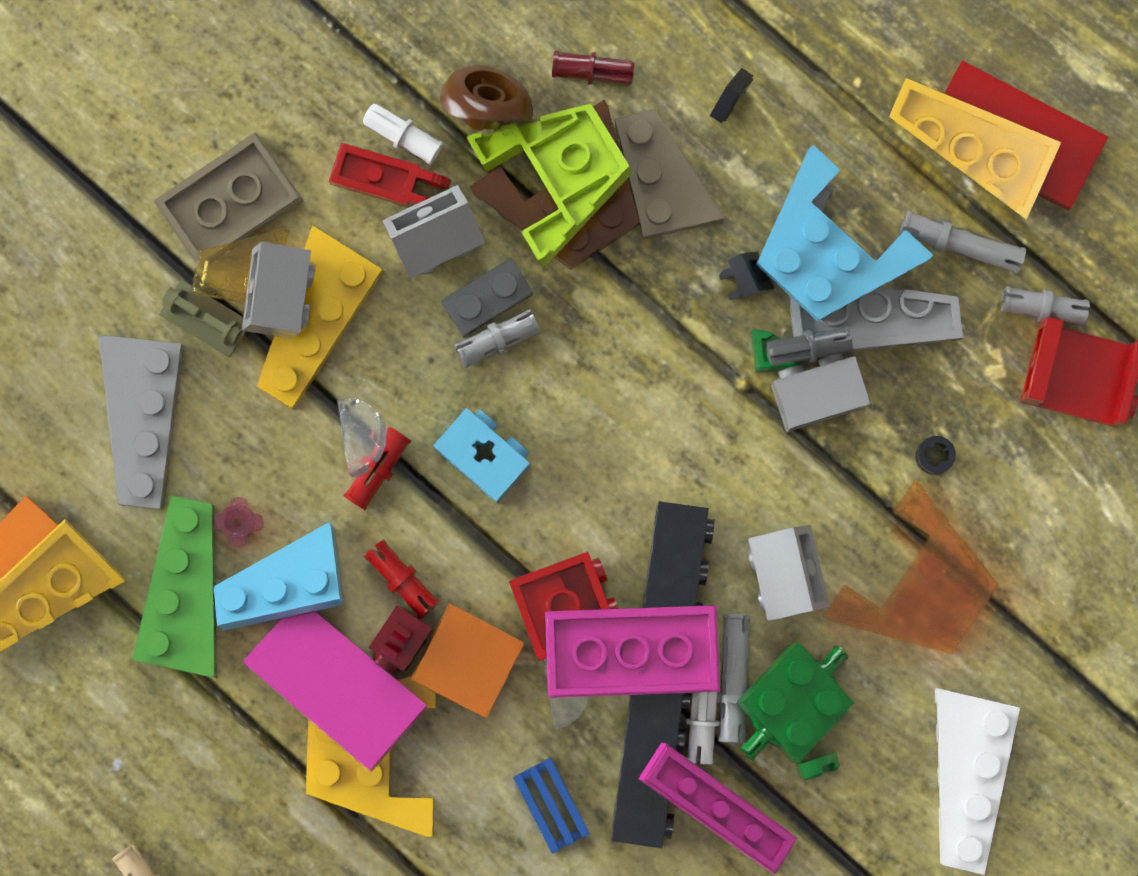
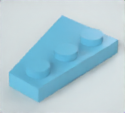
(284, 584)

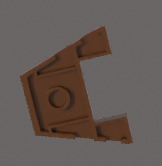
(606, 226)

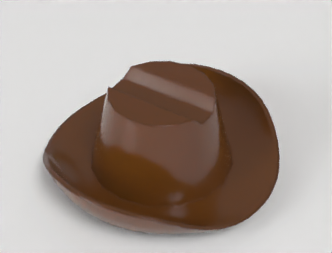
(485, 97)

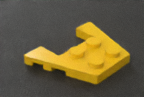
(345, 782)

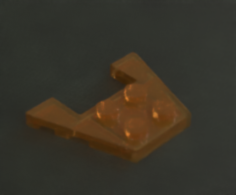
(937, 592)

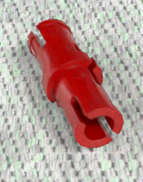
(362, 494)
(401, 579)

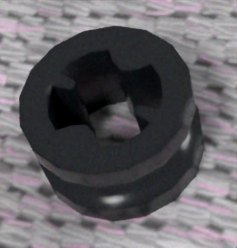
(941, 466)

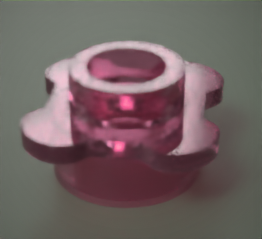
(226, 522)

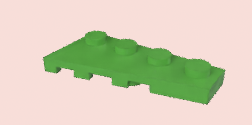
(180, 602)

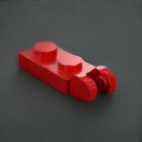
(382, 176)

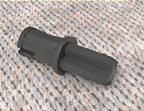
(809, 346)

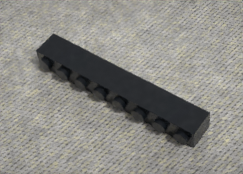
(654, 719)

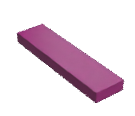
(718, 808)

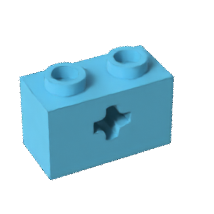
(459, 449)

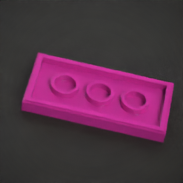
(632, 651)
(336, 686)

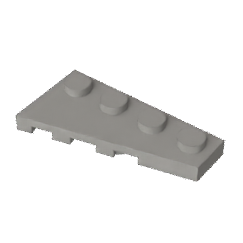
(889, 319)
(141, 409)

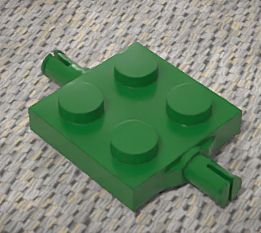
(795, 702)

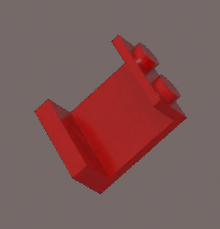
(1082, 375)

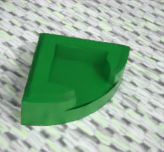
(759, 344)
(816, 766)

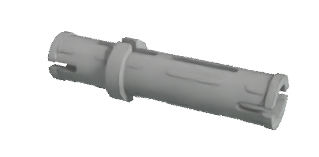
(963, 242)
(734, 677)

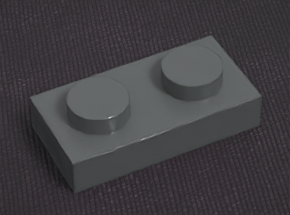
(487, 297)

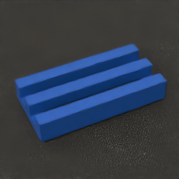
(568, 838)

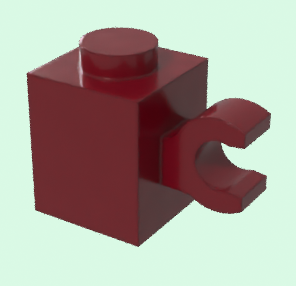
(400, 640)

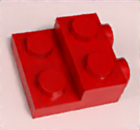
(559, 587)

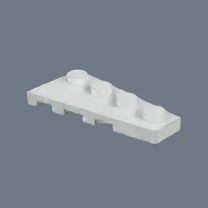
(972, 764)

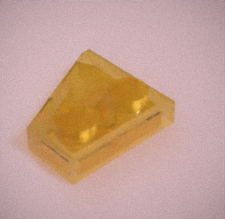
(225, 269)

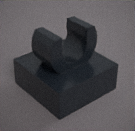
(749, 276)

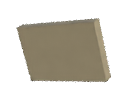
(229, 198)

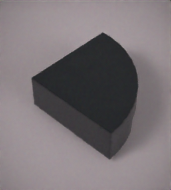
(731, 95)

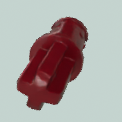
(592, 68)

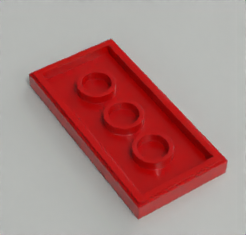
(1078, 145)

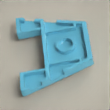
(817, 259)

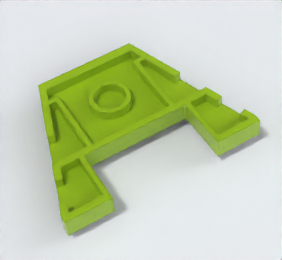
(574, 162)

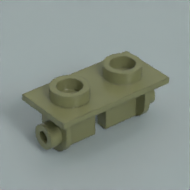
(203, 318)

